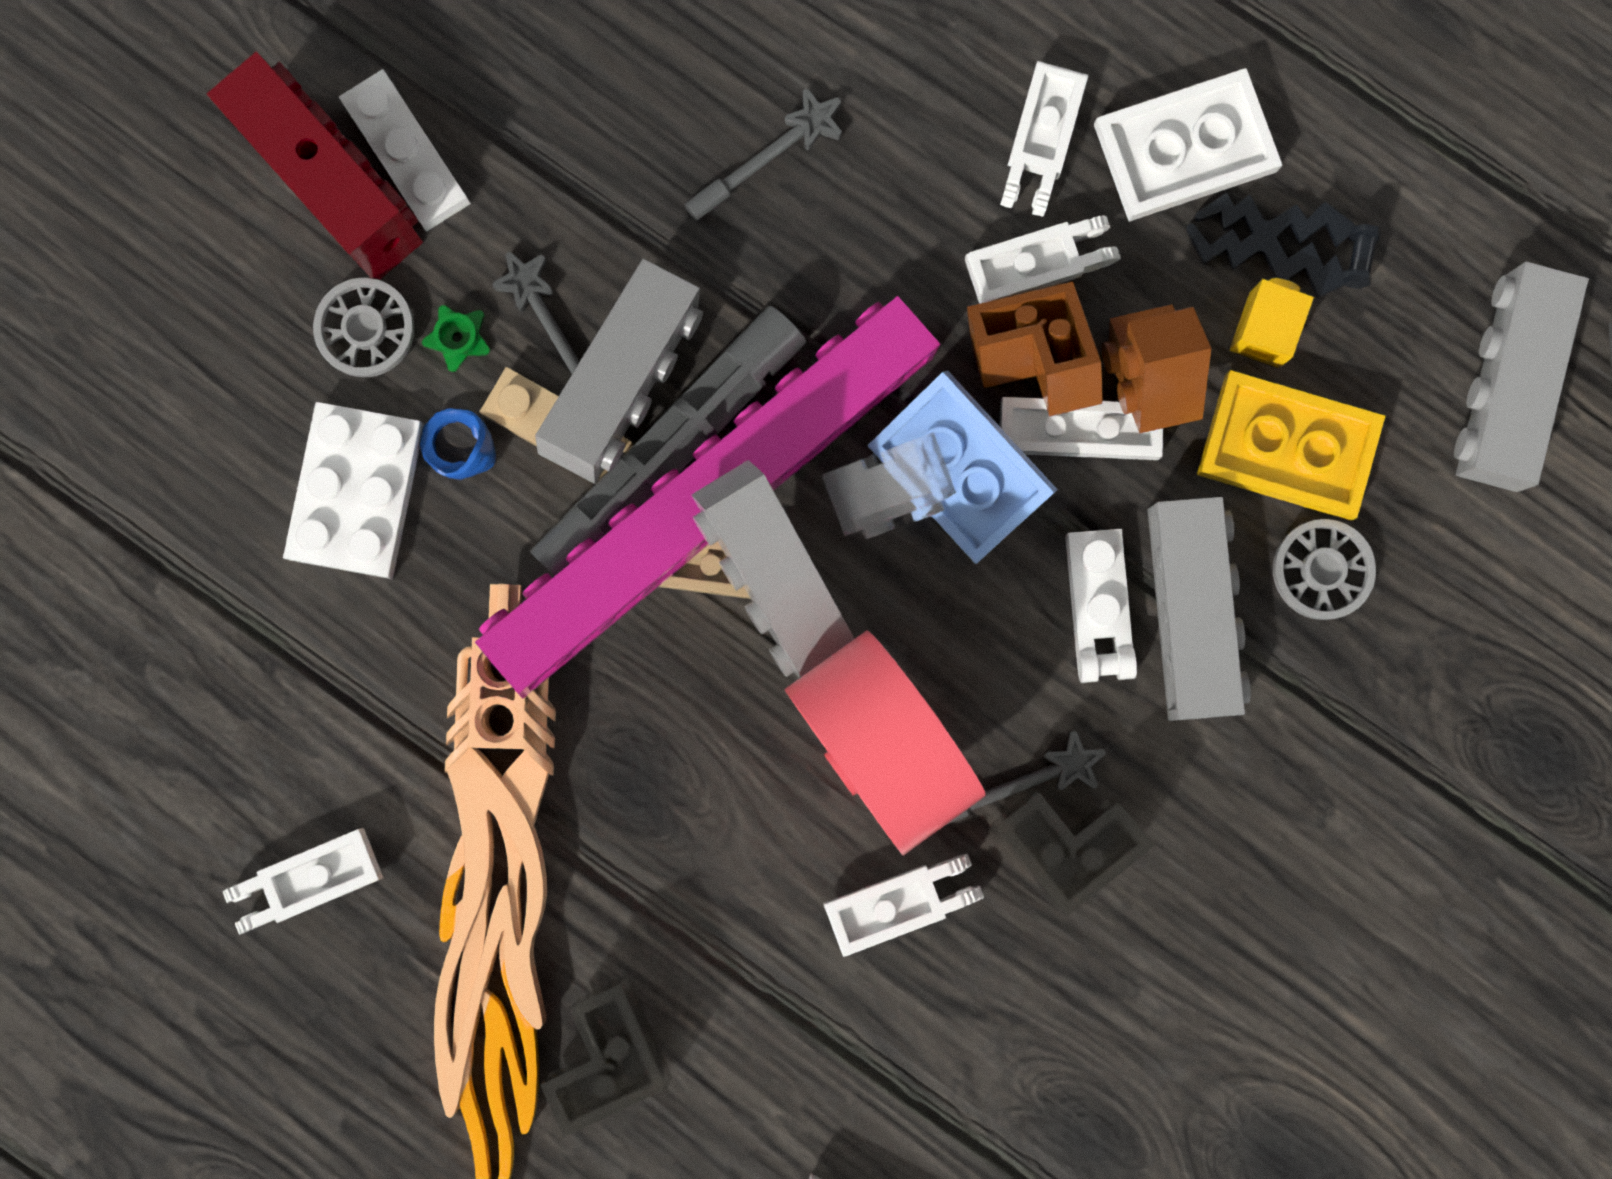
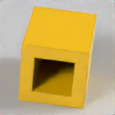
(1271, 322)

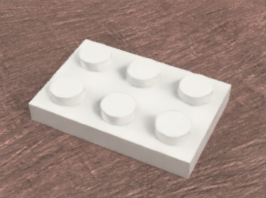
(1187, 144)
(353, 490)

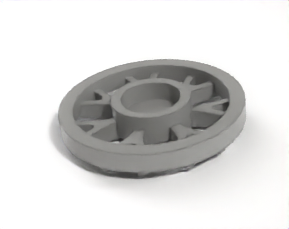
(363, 327)
(1324, 569)

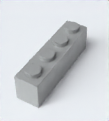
(619, 371)
(1520, 377)
(772, 567)
(1197, 609)

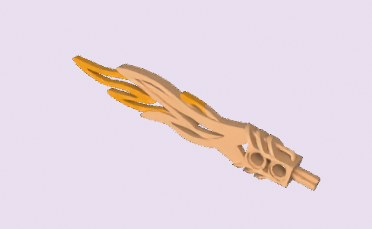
(475, 941)

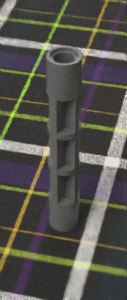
(677, 433)

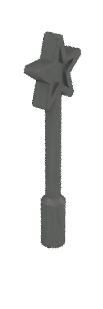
(810, 123)
(528, 287)
(1067, 766)

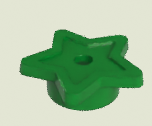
(447, 326)

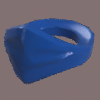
(480, 460)

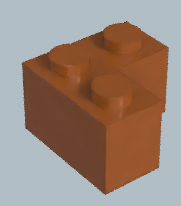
(1040, 337)
(1159, 366)

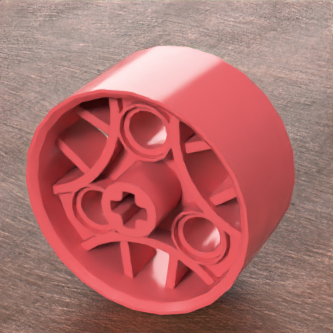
(886, 742)

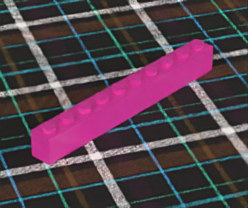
(661, 535)

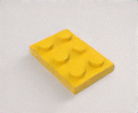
(1291, 445)

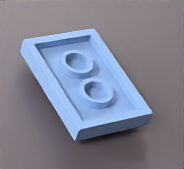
(989, 472)

